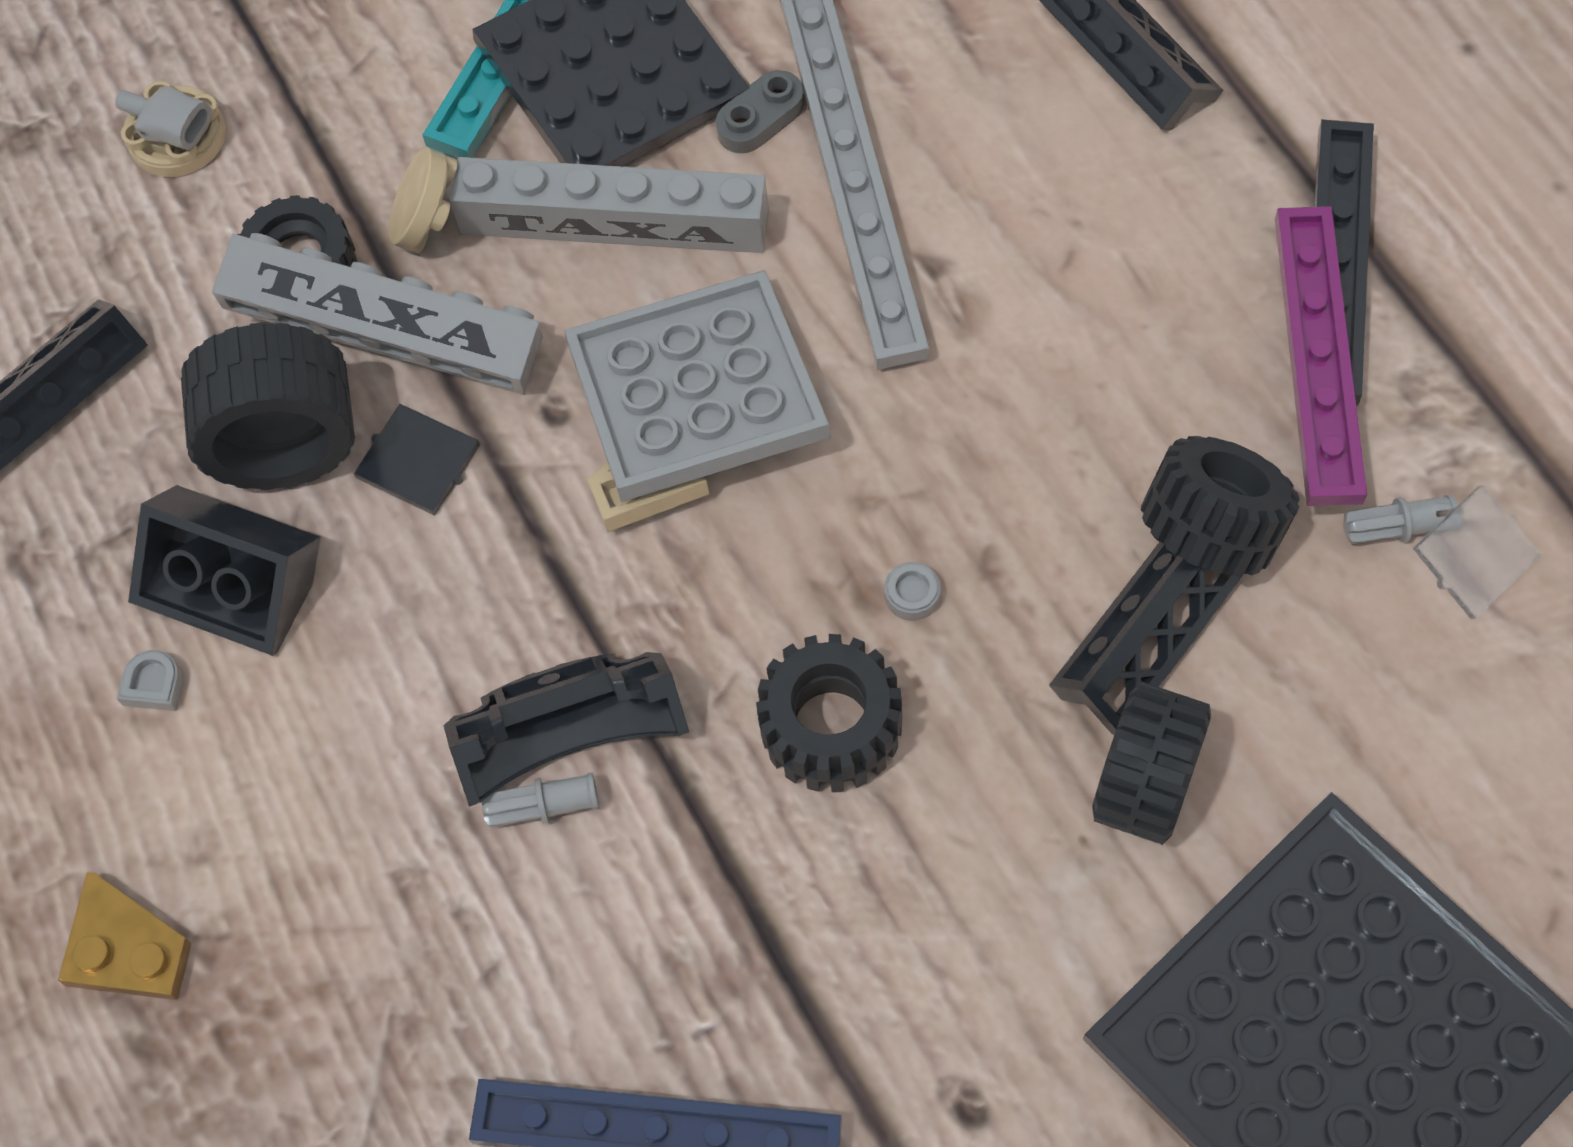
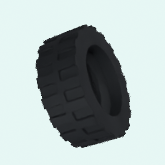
(304, 217)

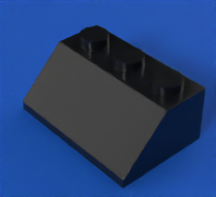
(221, 568)

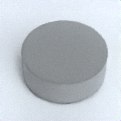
(912, 591)

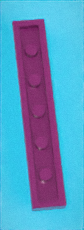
(1320, 357)

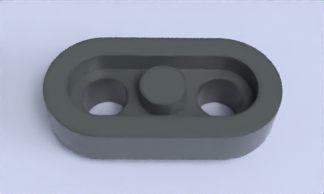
(763, 109)

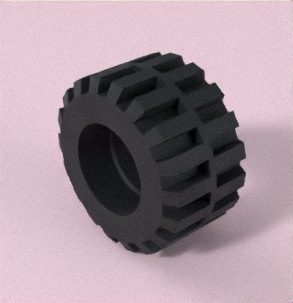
(1219, 505)
(821, 670)
(1151, 762)

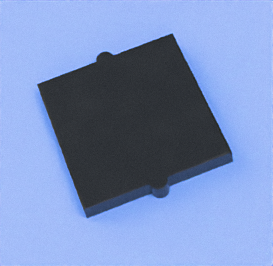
(417, 459)

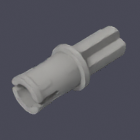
(1396, 520)
(541, 800)

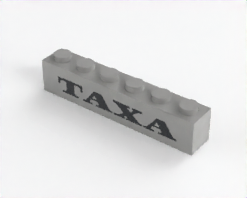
(610, 204)
(379, 313)

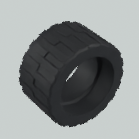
(267, 406)

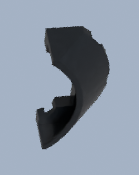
(560, 714)

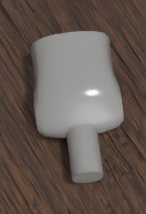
(167, 116)

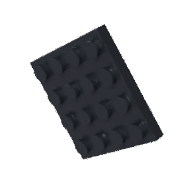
(609, 74)

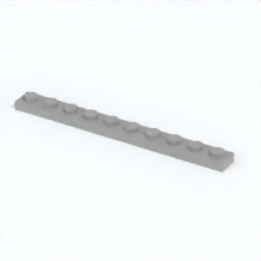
(855, 184)

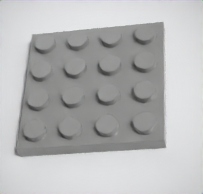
(695, 385)

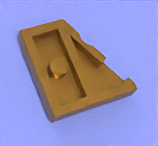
(122, 946)

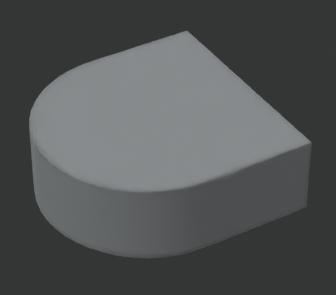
(151, 682)

